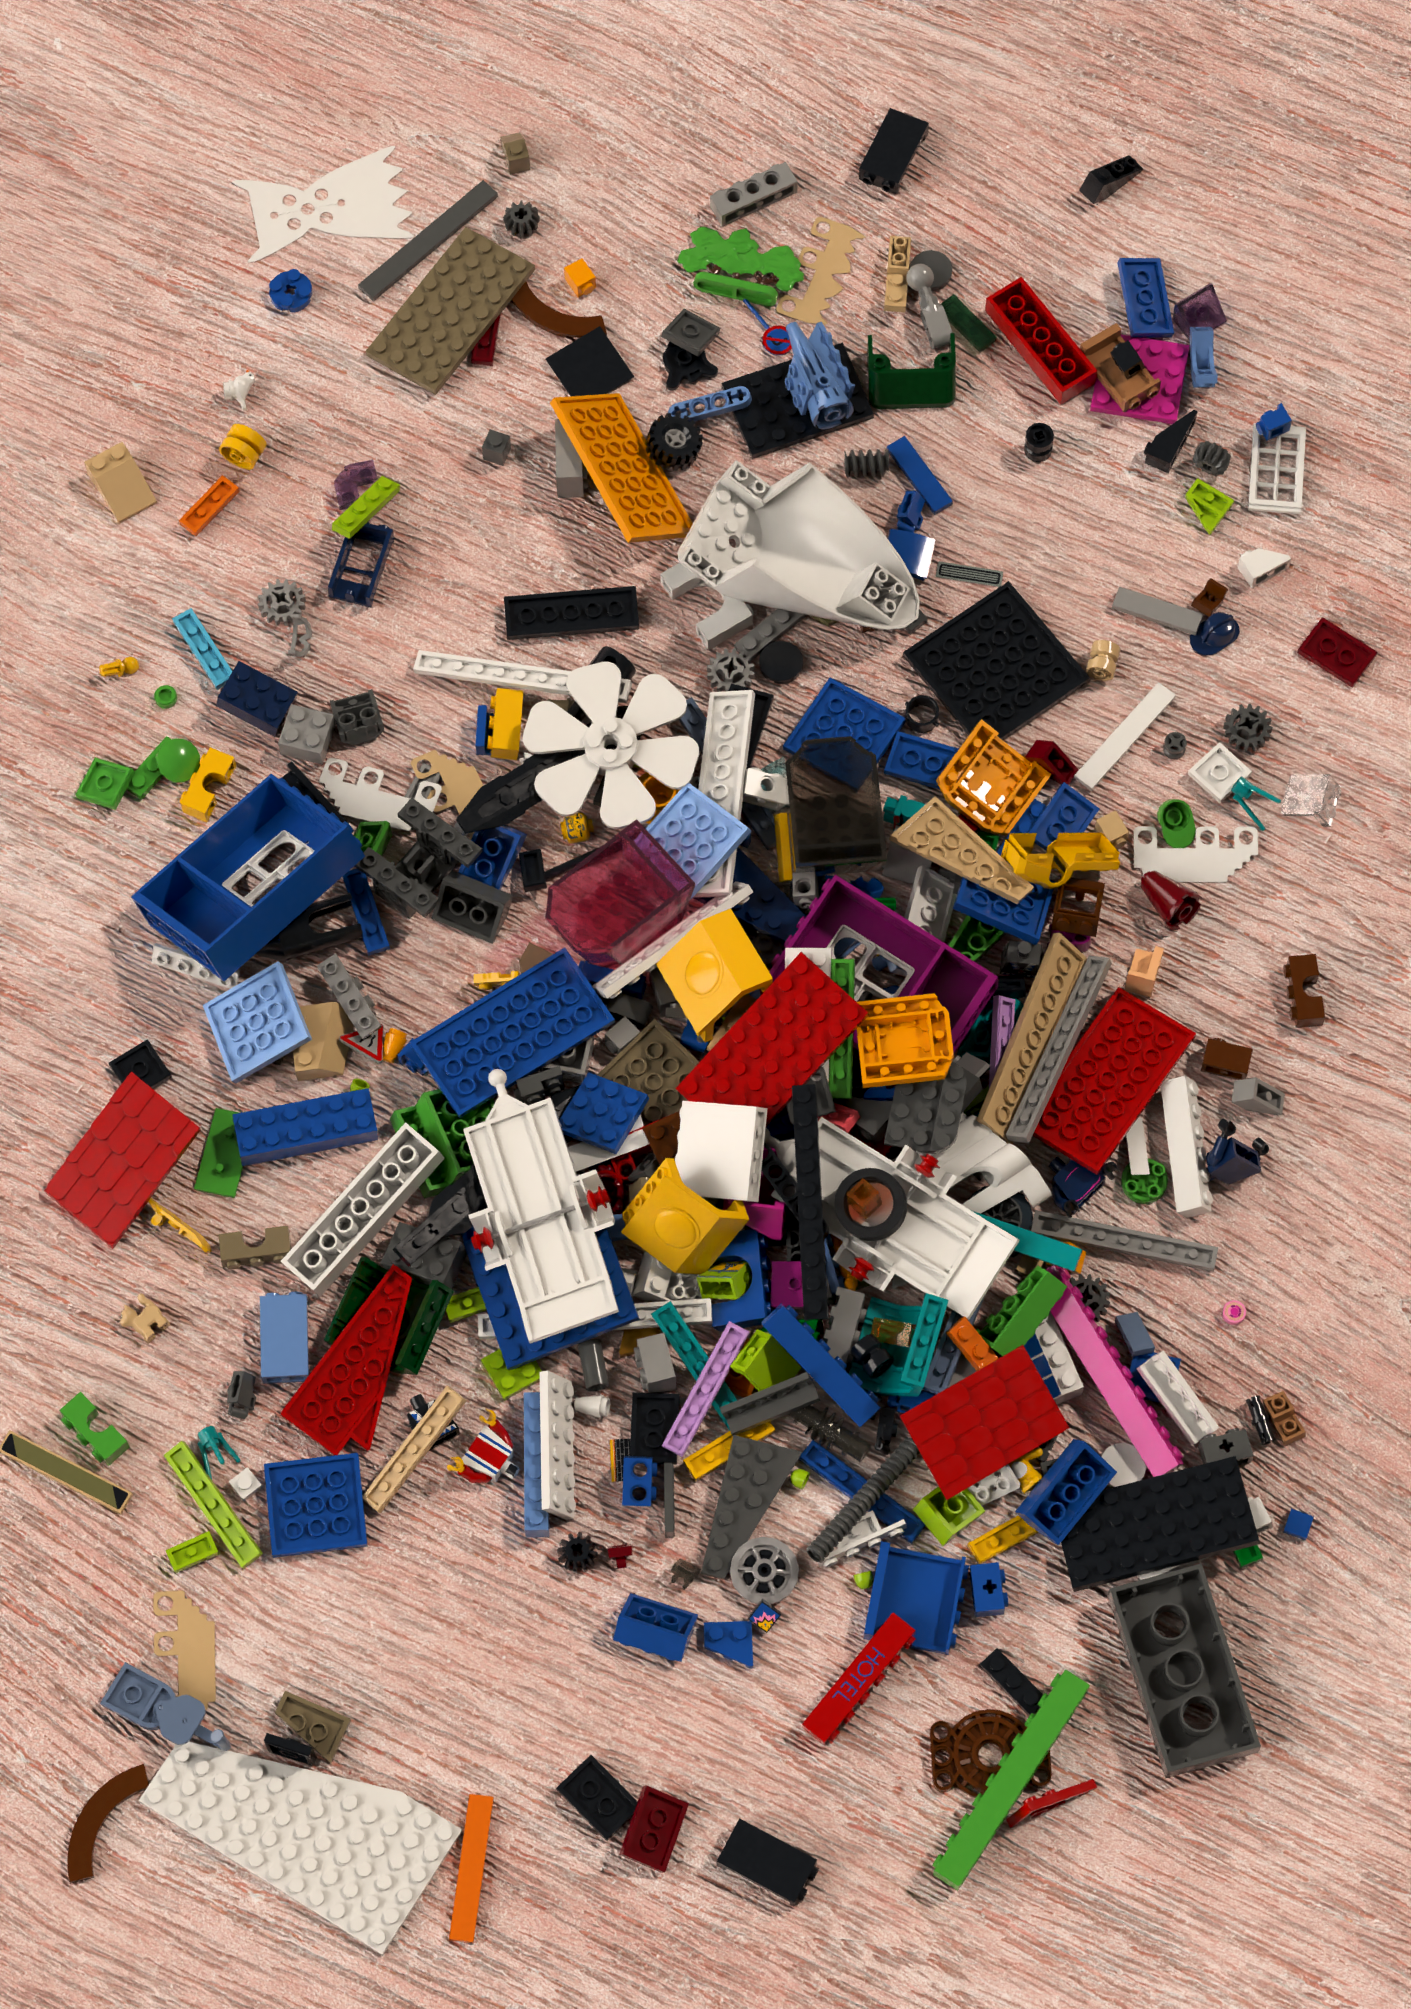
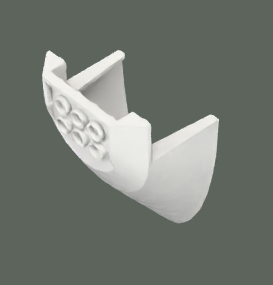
(799, 550)

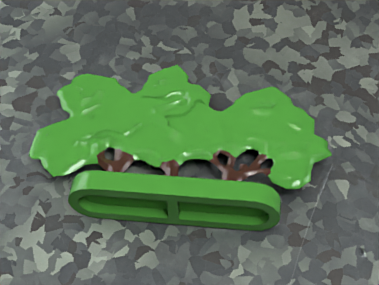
(739, 256)

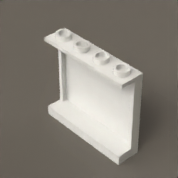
(721, 1149)

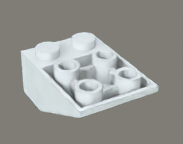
(660, 1284)

